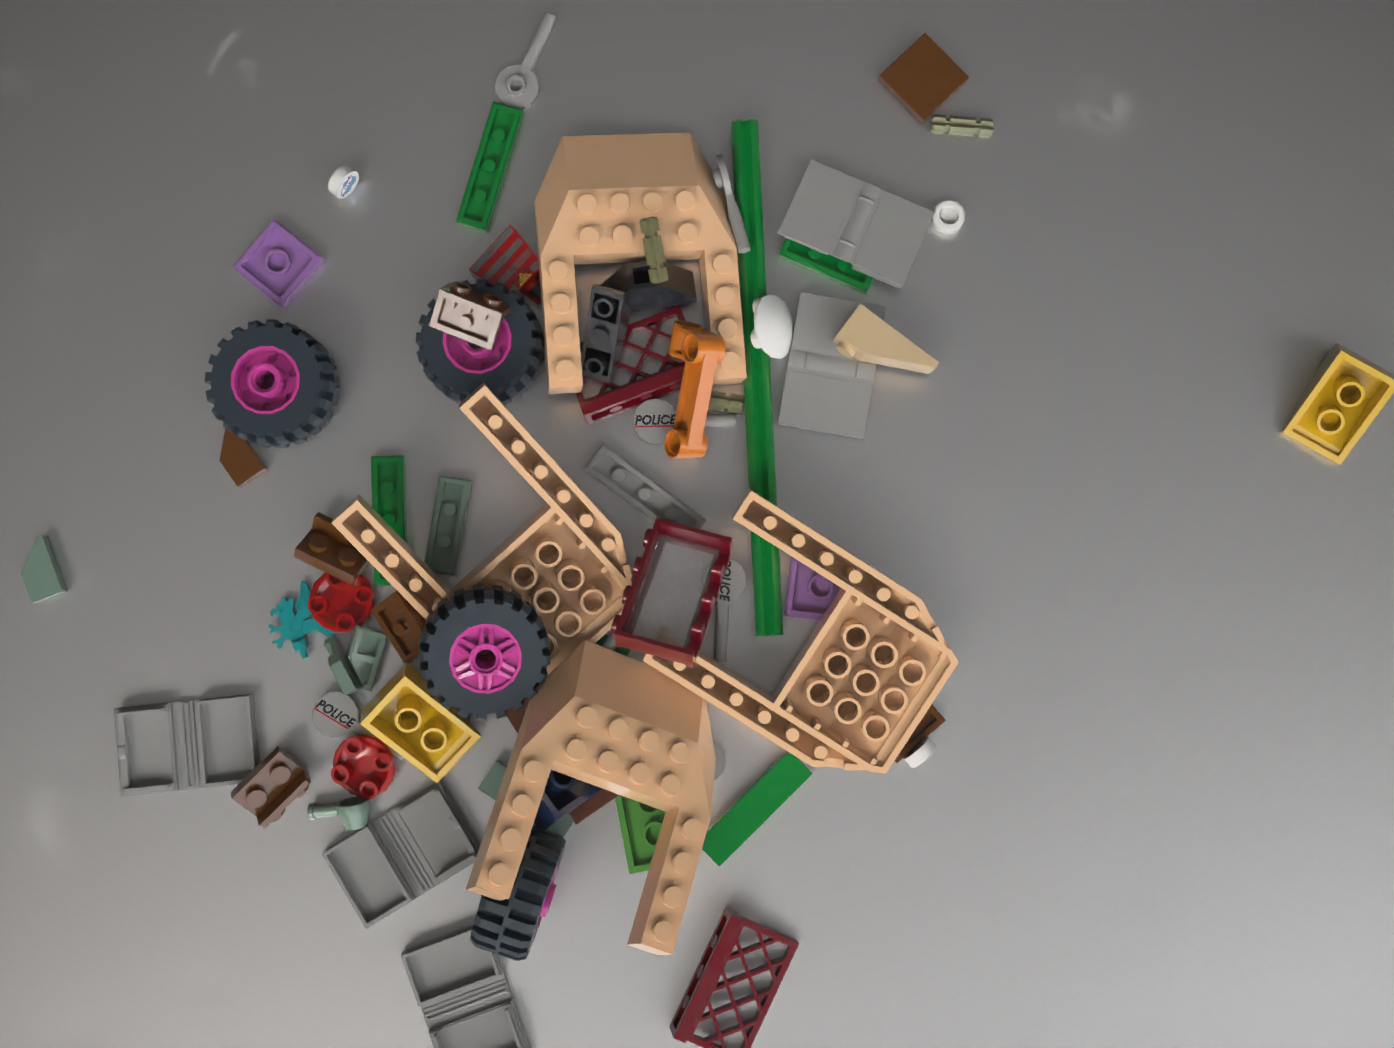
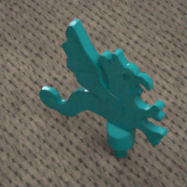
(296, 626)

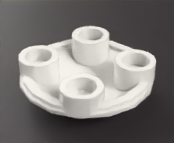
(772, 326)

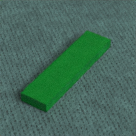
(490, 167)
(389, 497)
(754, 807)

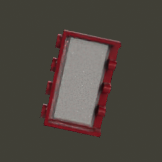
(672, 591)

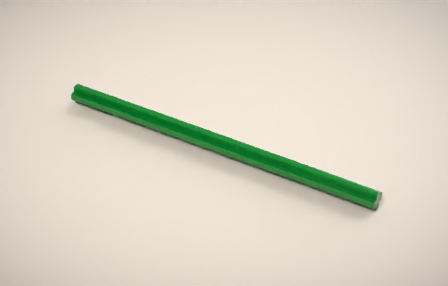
(758, 381)

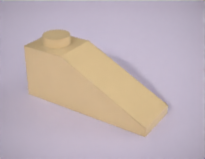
(876, 342)

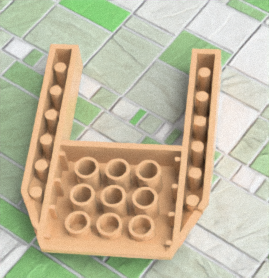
(592, 216)
(559, 560)
(860, 673)
(628, 734)

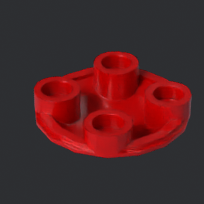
(339, 604)
(363, 766)

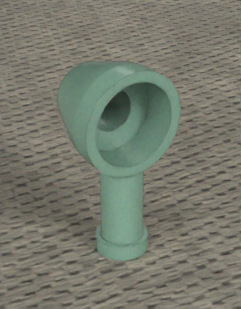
(351, 811)

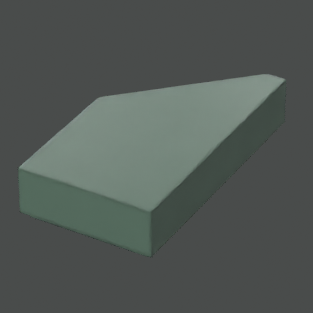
(42, 572)
(365, 654)
(341, 667)

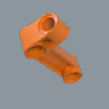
(701, 353)

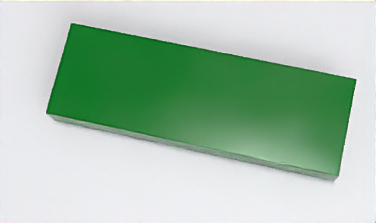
(825, 265)

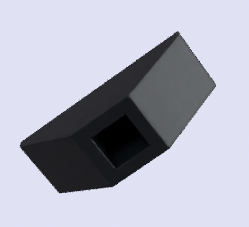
(644, 295)
(604, 332)

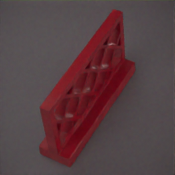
(636, 391)
(710, 969)

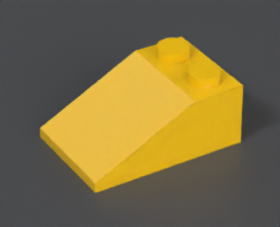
(1339, 403)
(417, 725)

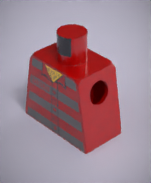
(510, 263)

